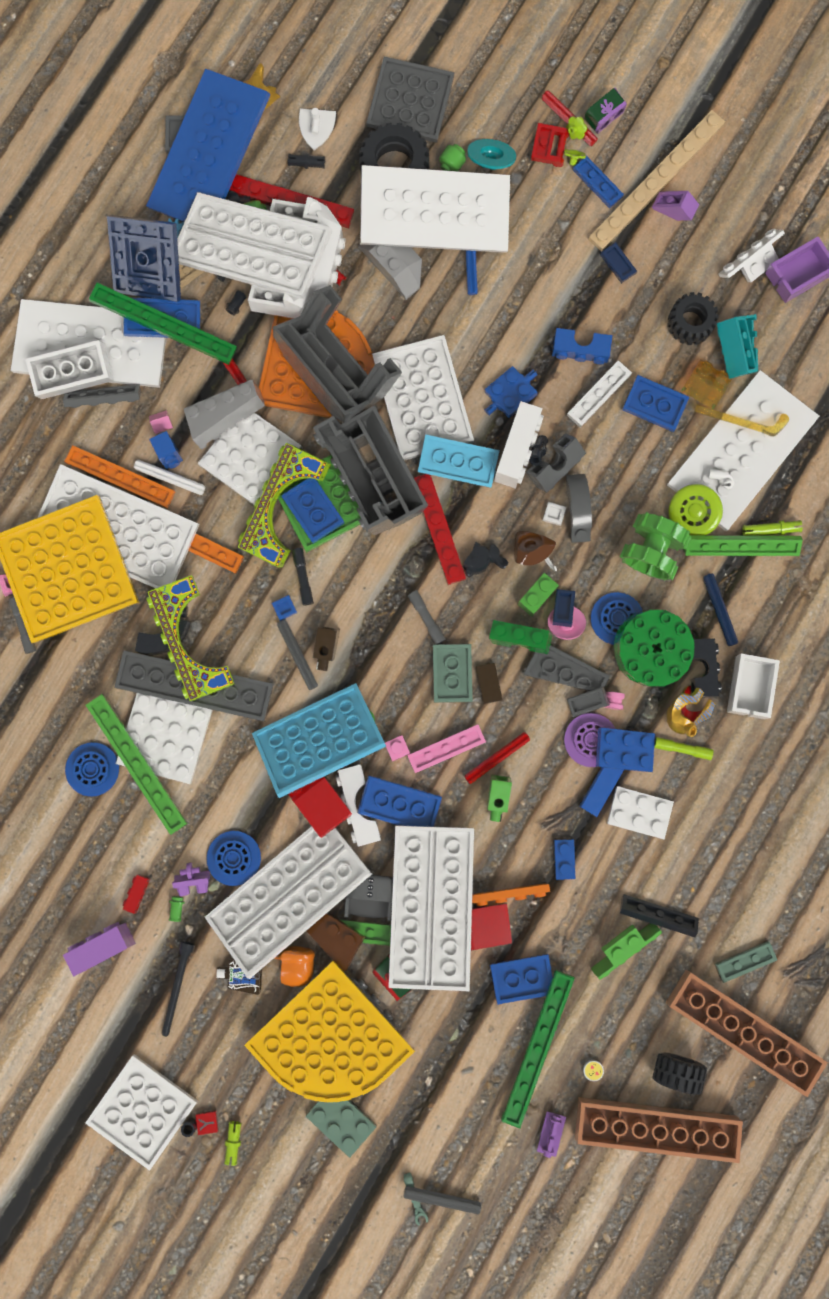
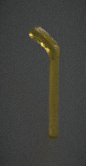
(769, 430)

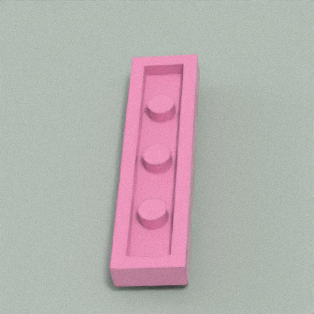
(446, 748)

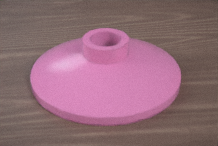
(568, 633)

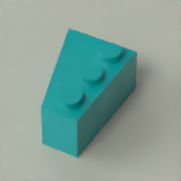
(738, 345)

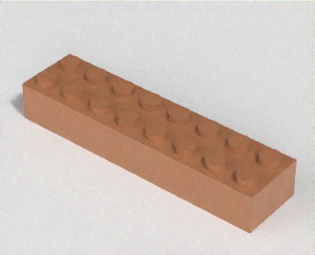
(746, 1033)
(658, 1130)

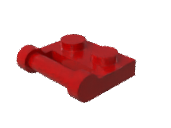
(544, 141)

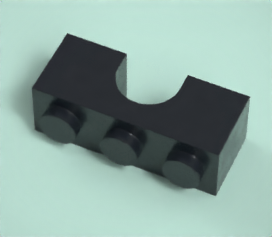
(705, 652)

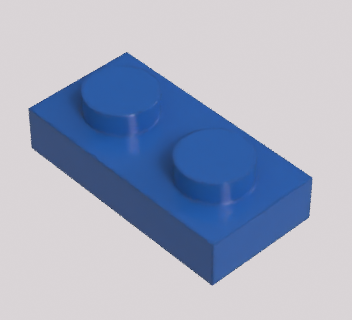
(564, 859)

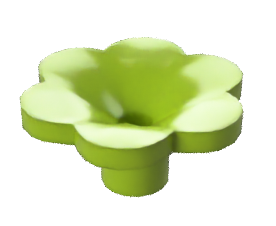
(576, 127)
(574, 155)

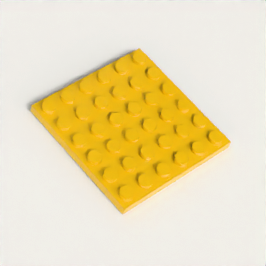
(66, 569)

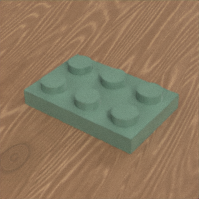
(452, 673)
(342, 1124)

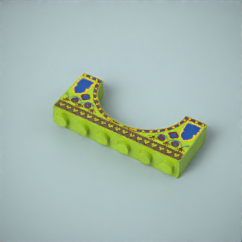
(260, 534)
(168, 605)

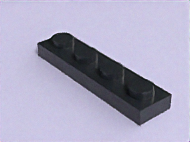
(659, 915)

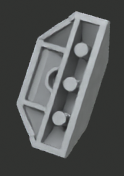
(398, 265)

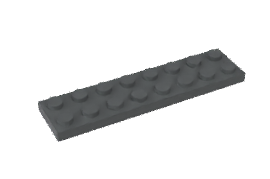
(158, 679)

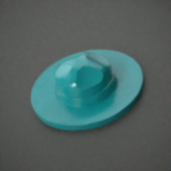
(491, 154)

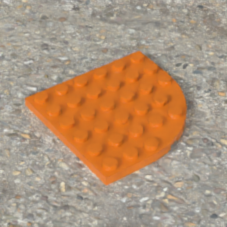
(284, 387)

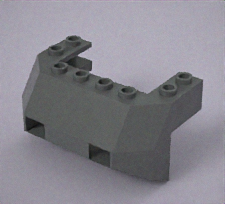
(327, 364)
(374, 479)

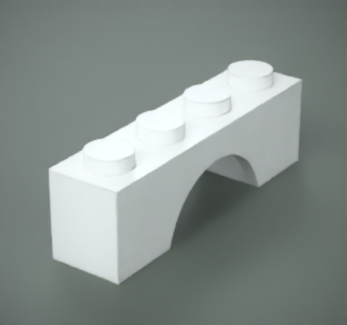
(352, 780)

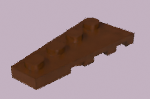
(336, 939)

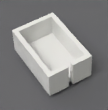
(753, 686)

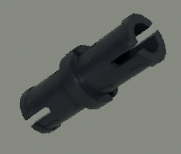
(306, 161)
(538, 450)

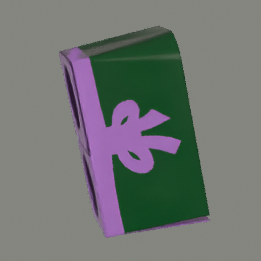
(605, 110)

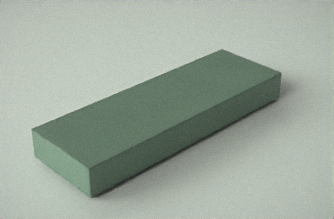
(745, 961)

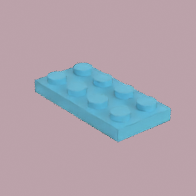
(458, 461)

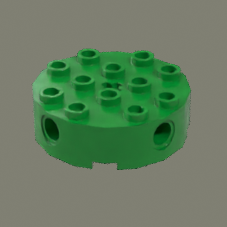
(672, 644)

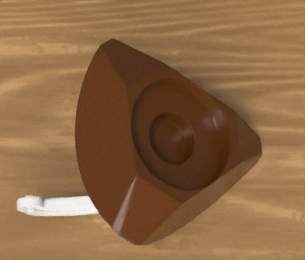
(533, 549)

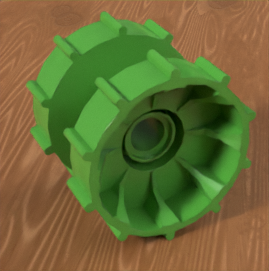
(659, 536)

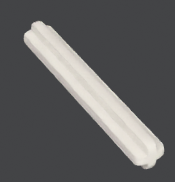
(169, 477)

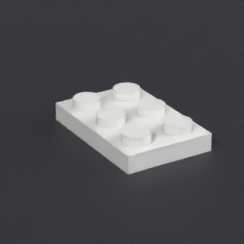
(640, 812)

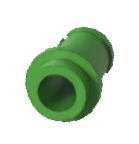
(176, 908)

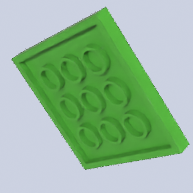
(339, 497)

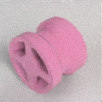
(615, 700)

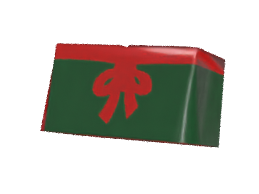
(381, 972)

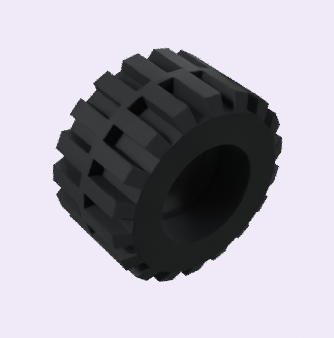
(698, 305)
(679, 1073)

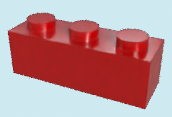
(136, 893)

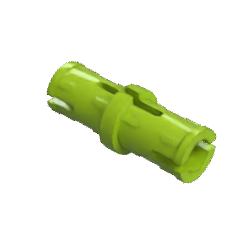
(232, 1143)

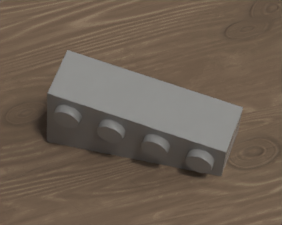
(222, 411)

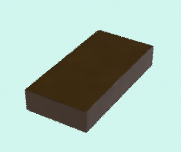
(489, 683)

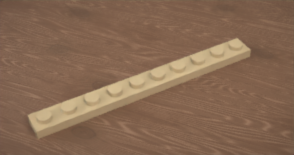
(656, 180)

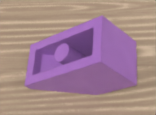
(676, 204)

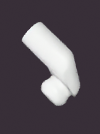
(722, 476)

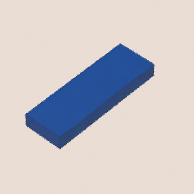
(598, 182)
(600, 790)

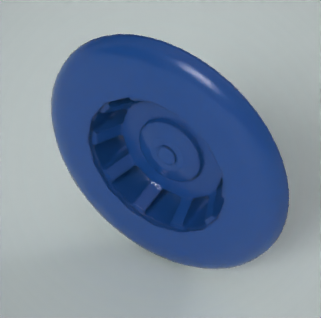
(615, 615)
(92, 769)
(233, 858)

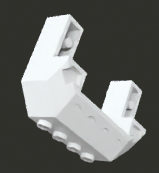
(285, 305)

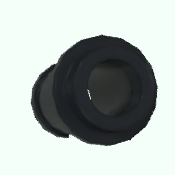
(236, 302)

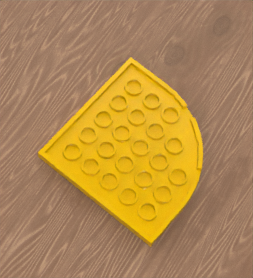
(330, 1041)

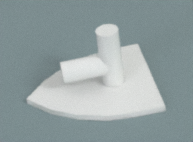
(316, 126)

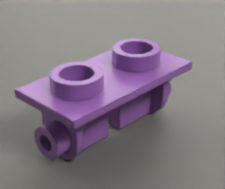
(551, 1134)

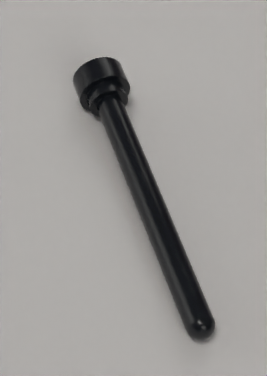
(186, 949)

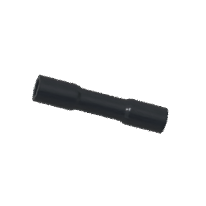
(300, 564)

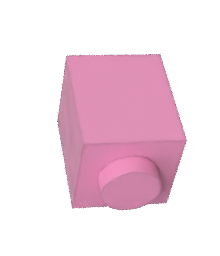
(397, 748)

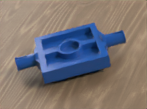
(509, 391)

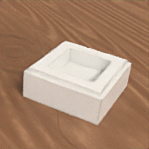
(554, 513)

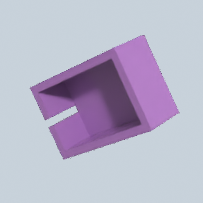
(800, 269)
(98, 948)

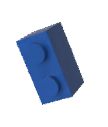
(166, 450)

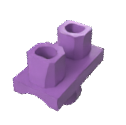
(191, 877)

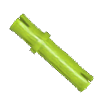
(773, 528)

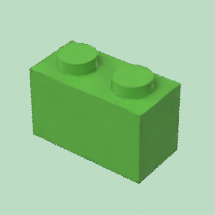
(538, 594)

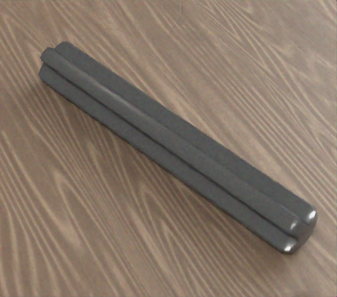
(297, 654)
(442, 1200)

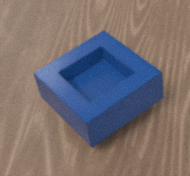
(284, 608)

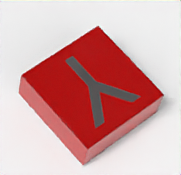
(207, 1122)

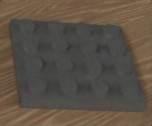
(411, 96)

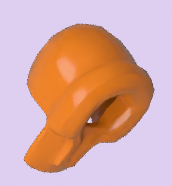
(296, 966)

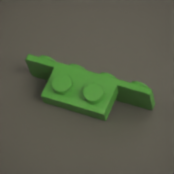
(624, 947)

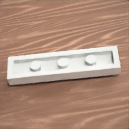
(599, 394)

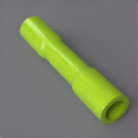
(696, 751)

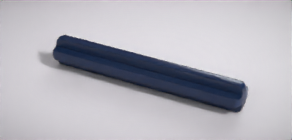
(720, 609)

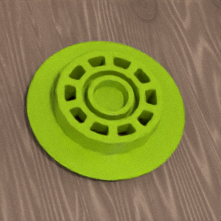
(696, 509)

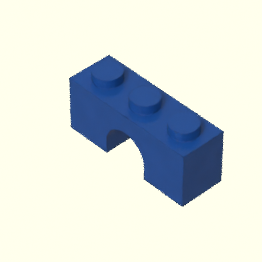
(566, 347)

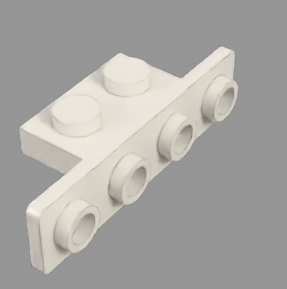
(756, 259)

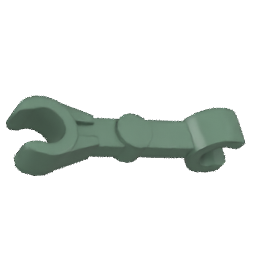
(419, 1211)

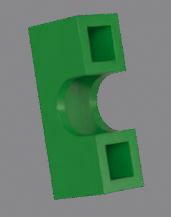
(512, 634)

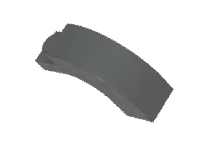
(580, 507)

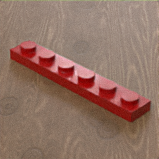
(440, 531)

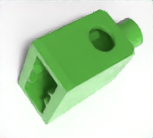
(499, 788)

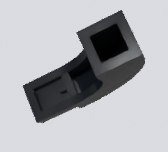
(152, 643)

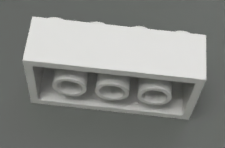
(69, 369)
(516, 451)

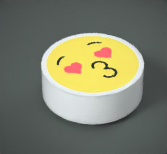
(593, 1070)

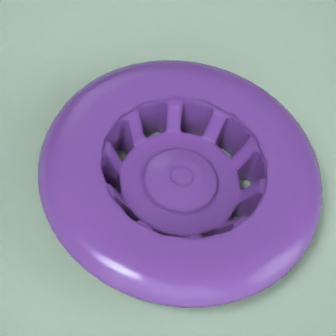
(588, 738)

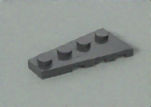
(565, 670)

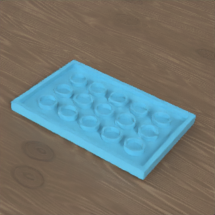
(318, 740)

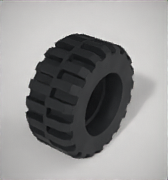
(394, 139)

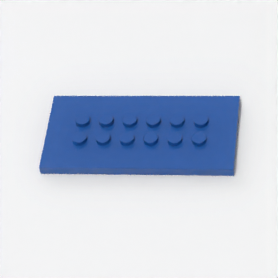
(208, 144)

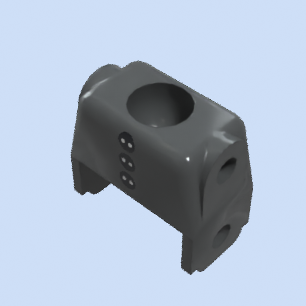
(371, 898)

